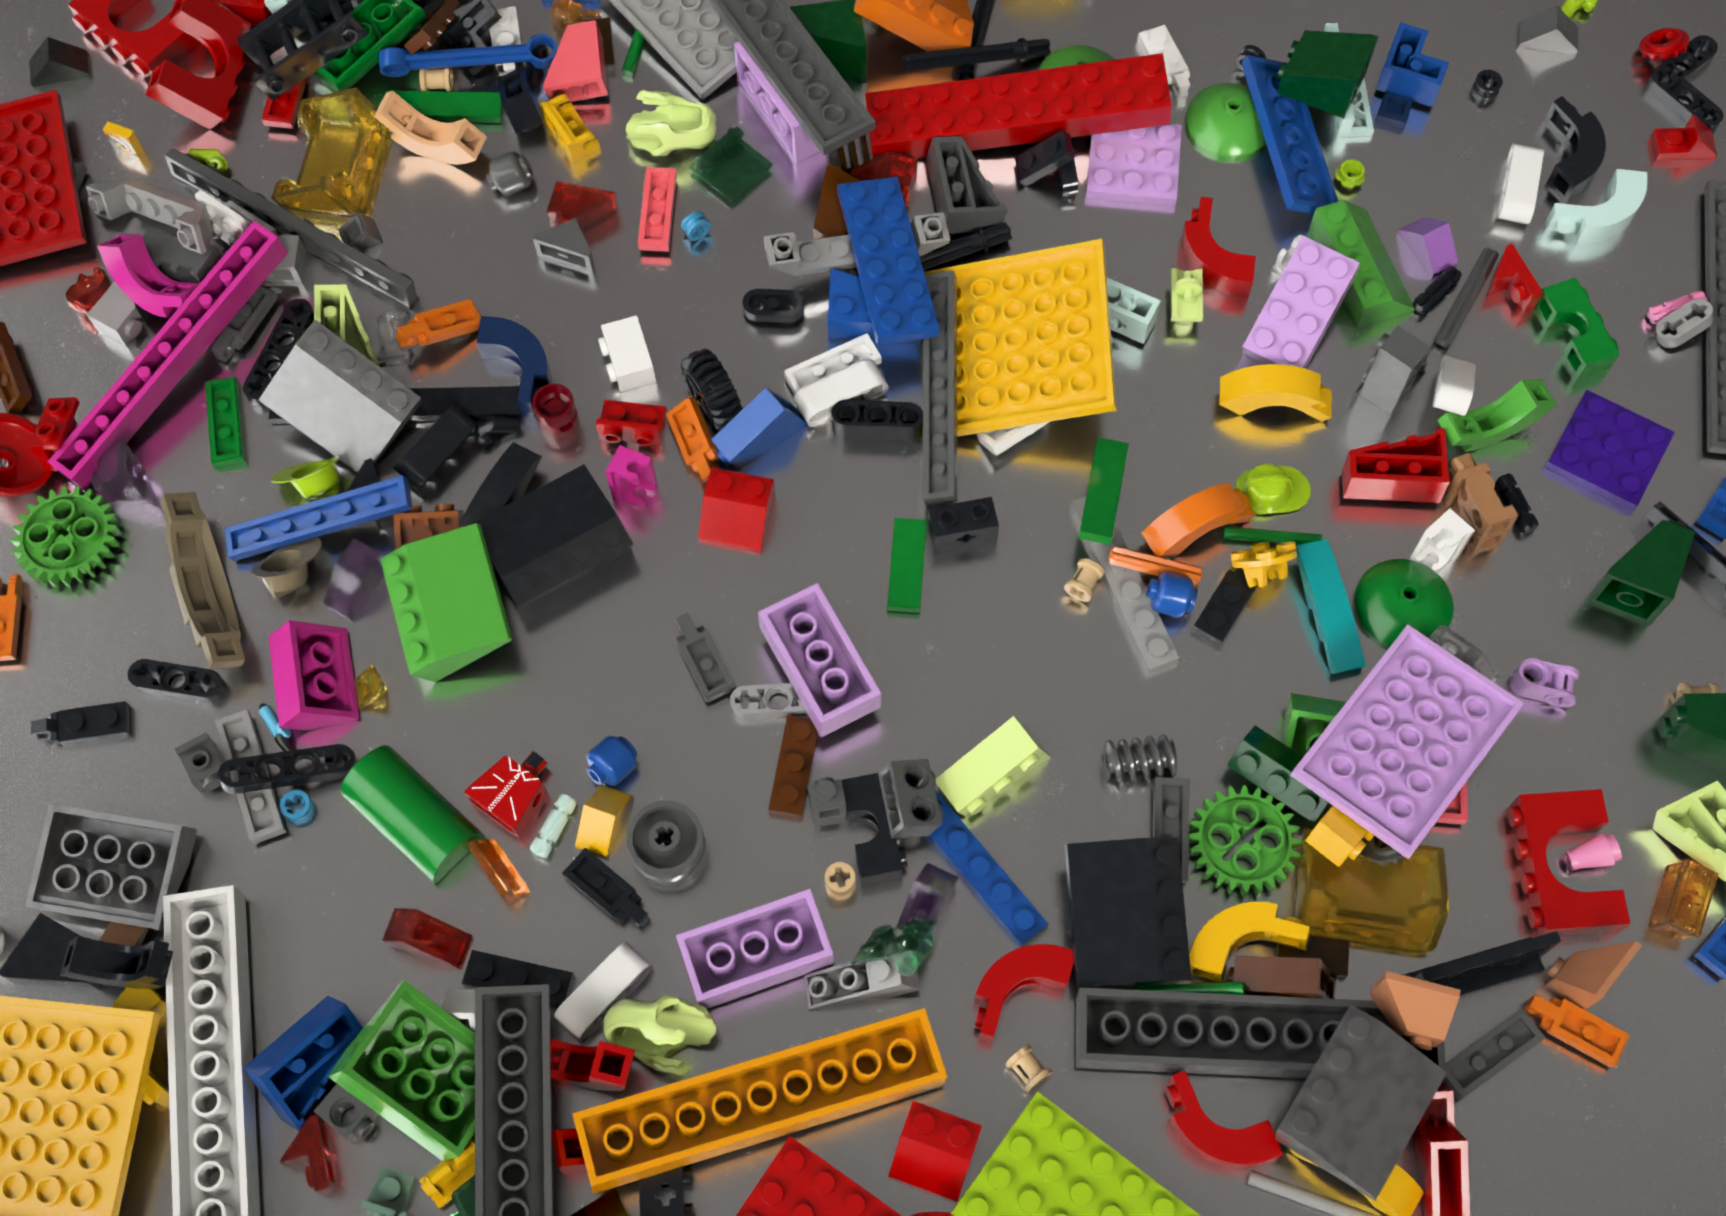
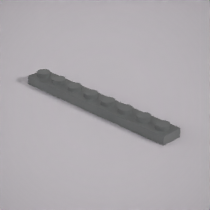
(940, 394)

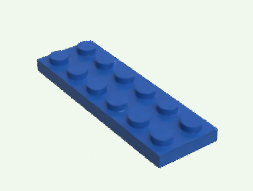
(1289, 139)
(887, 261)

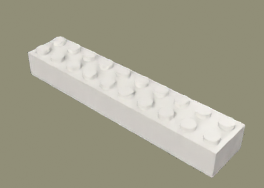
(207, 1048)

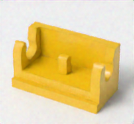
(568, 128)

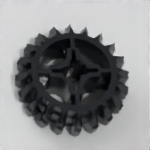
(711, 388)

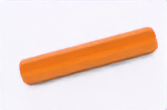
(1151, 564)

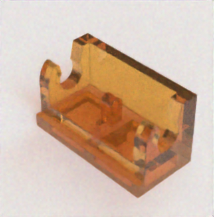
(1683, 899)

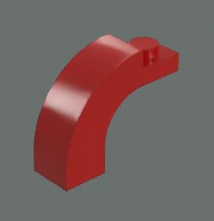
(1221, 269)
(1025, 966)
(596, 1068)
(1213, 1143)

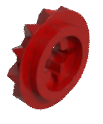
(1653, 47)

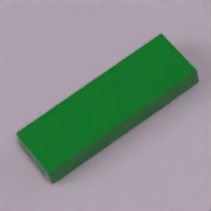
(225, 422)
(907, 565)

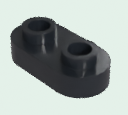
(774, 305)

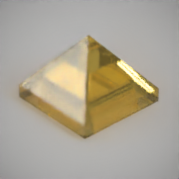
(368, 687)

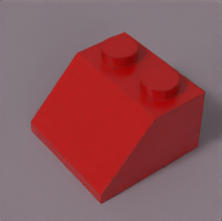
(736, 509)
(934, 1151)

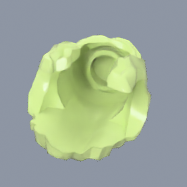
(673, 124)
(659, 1030)

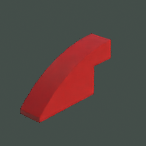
(1442, 1158)

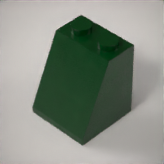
(838, 34)
(1326, 69)
(1647, 575)
(1697, 728)

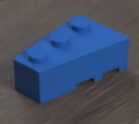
(848, 309)
(298, 1062)

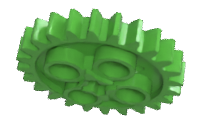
(66, 536)
(1267, 862)

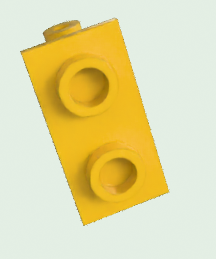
(449, 1176)

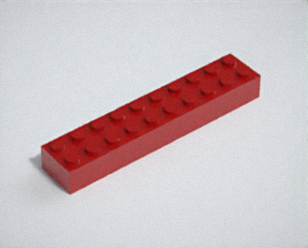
(1023, 106)

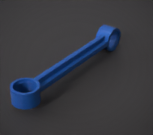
(399, 62)

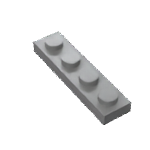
(258, 807)

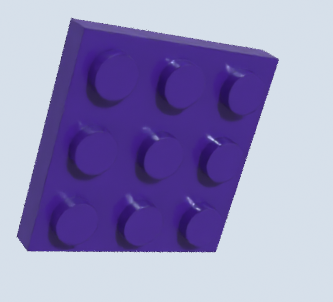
(1610, 450)

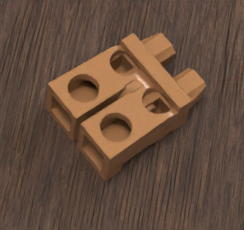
(1476, 502)

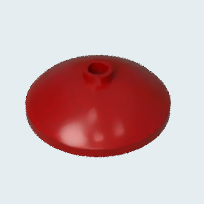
(23, 470)

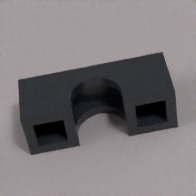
(879, 858)

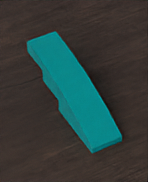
(1330, 606)

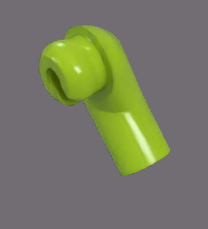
(1572, 6)
(211, 158)

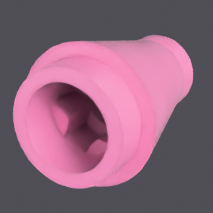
(1596, 852)

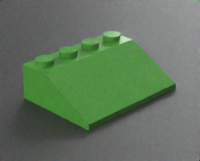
(445, 602)
(415, 1071)

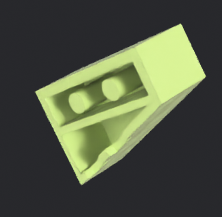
(338, 313)
(991, 767)
(1698, 826)

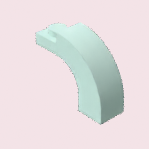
(1604, 221)

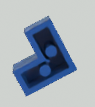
(1409, 71)

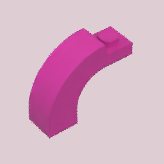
(140, 278)

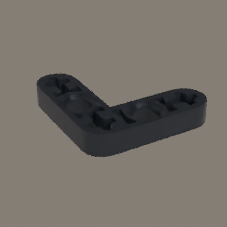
(1678, 85)

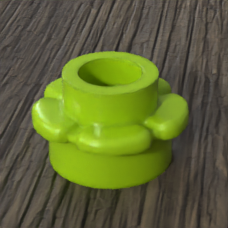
(1353, 168)

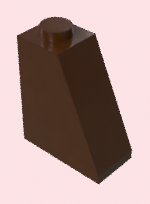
(829, 216)
(1284, 976)

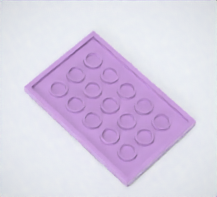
(1407, 741)

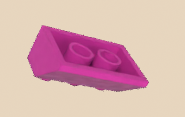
(312, 676)

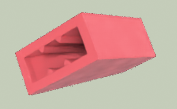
(578, 64)

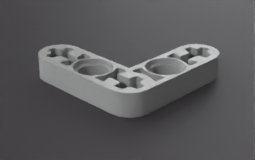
(754, 711)

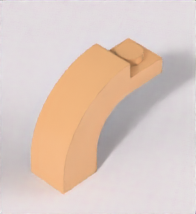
(440, 141)

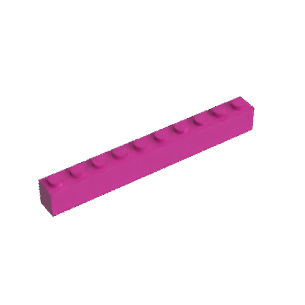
(170, 353)

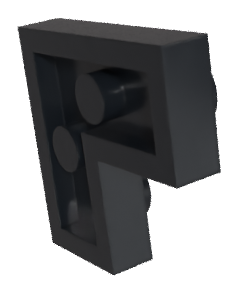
(469, 26)

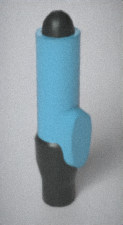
(281, 735)

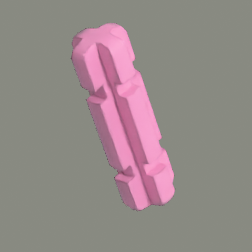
(1660, 311)

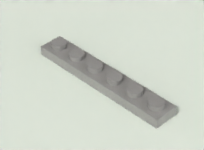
(1132, 604)

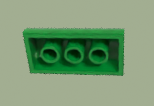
(387, 26)
(409, 812)

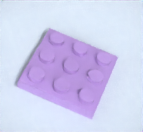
(1135, 165)

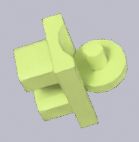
(1186, 296)

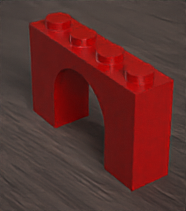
(142, 48)
(194, 96)
(1551, 903)

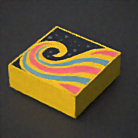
(123, 138)

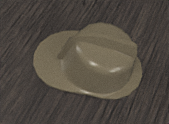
(287, 567)

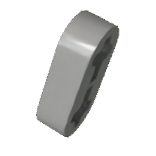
(1684, 323)

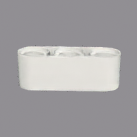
(1520, 184)
(856, 382)
(1454, 385)
(601, 990)

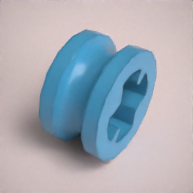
(696, 225)
(293, 797)

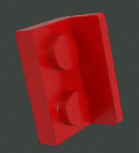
(631, 422)
(53, 428)

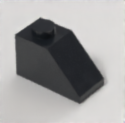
(519, 101)

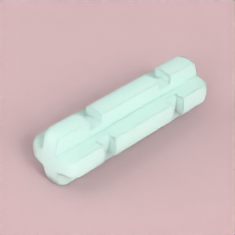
(553, 826)

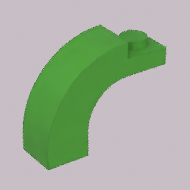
(1501, 418)

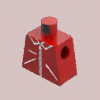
(510, 792)

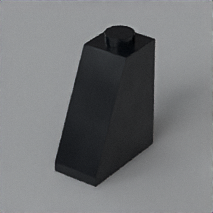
(40, 957)

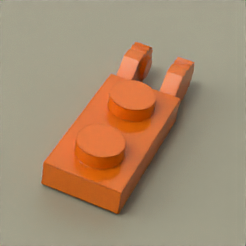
(10, 617)

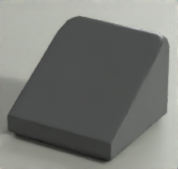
(360, 232)

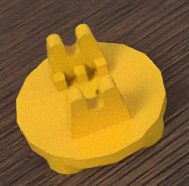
(1264, 561)

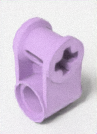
(1551, 682)

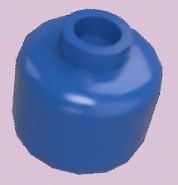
(1172, 594)
(611, 760)

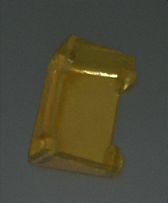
(340, 157)
(1373, 904)

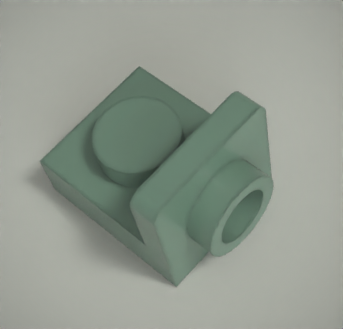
(389, 1193)

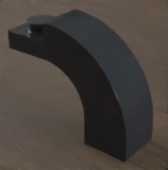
(1587, 148)
(117, 964)

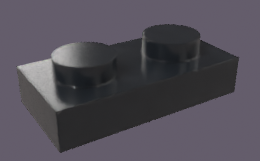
(1044, 158)

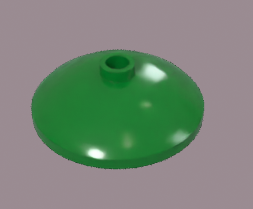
(1386, 611)

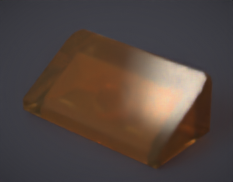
(499, 870)

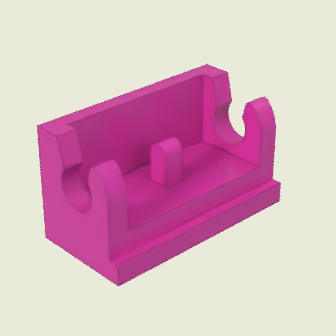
(629, 473)

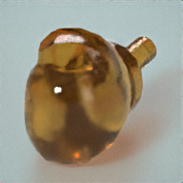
(569, 12)

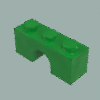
(1570, 306)

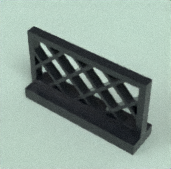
(1491, 966)

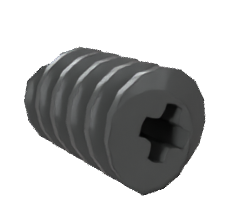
(1140, 757)

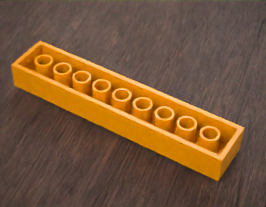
(758, 1100)

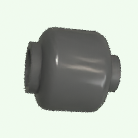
(510, 173)

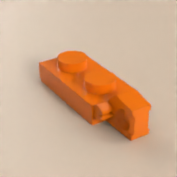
(440, 324)
(693, 437)
(1579, 1028)

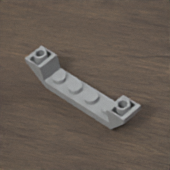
(124, 196)
(836, 252)

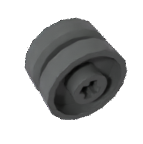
(662, 824)

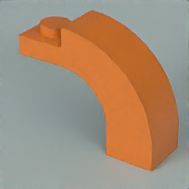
(1195, 517)

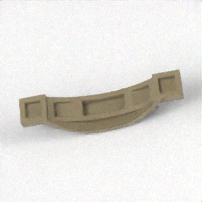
(201, 581)

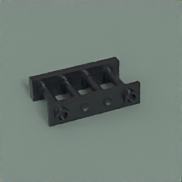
(282, 29)

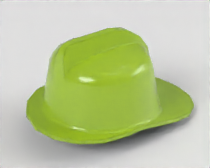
(312, 479)
(1274, 488)

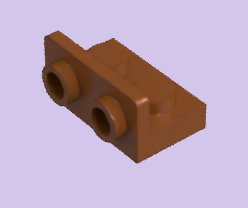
(418, 525)

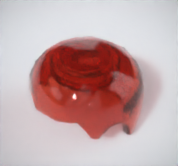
(88, 290)

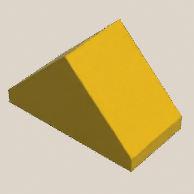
(602, 820)

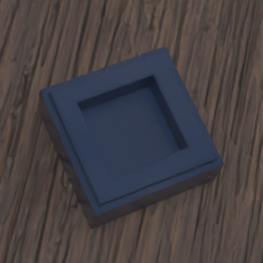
(1394, 110)

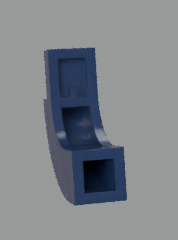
(514, 343)

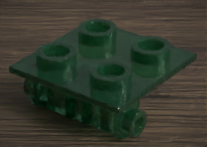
(730, 164)
(905, 944)

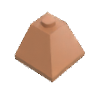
(1589, 973)
(1416, 1008)

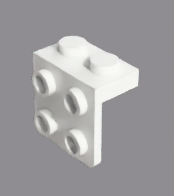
(228, 220)

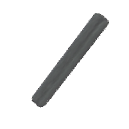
(1466, 297)

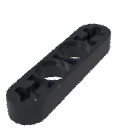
(274, 350)
(288, 774)

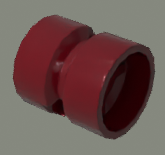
(555, 411)

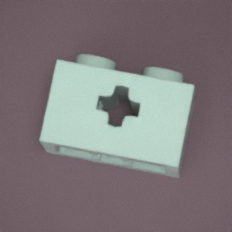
(1131, 311)

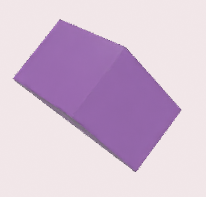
(1431, 244)

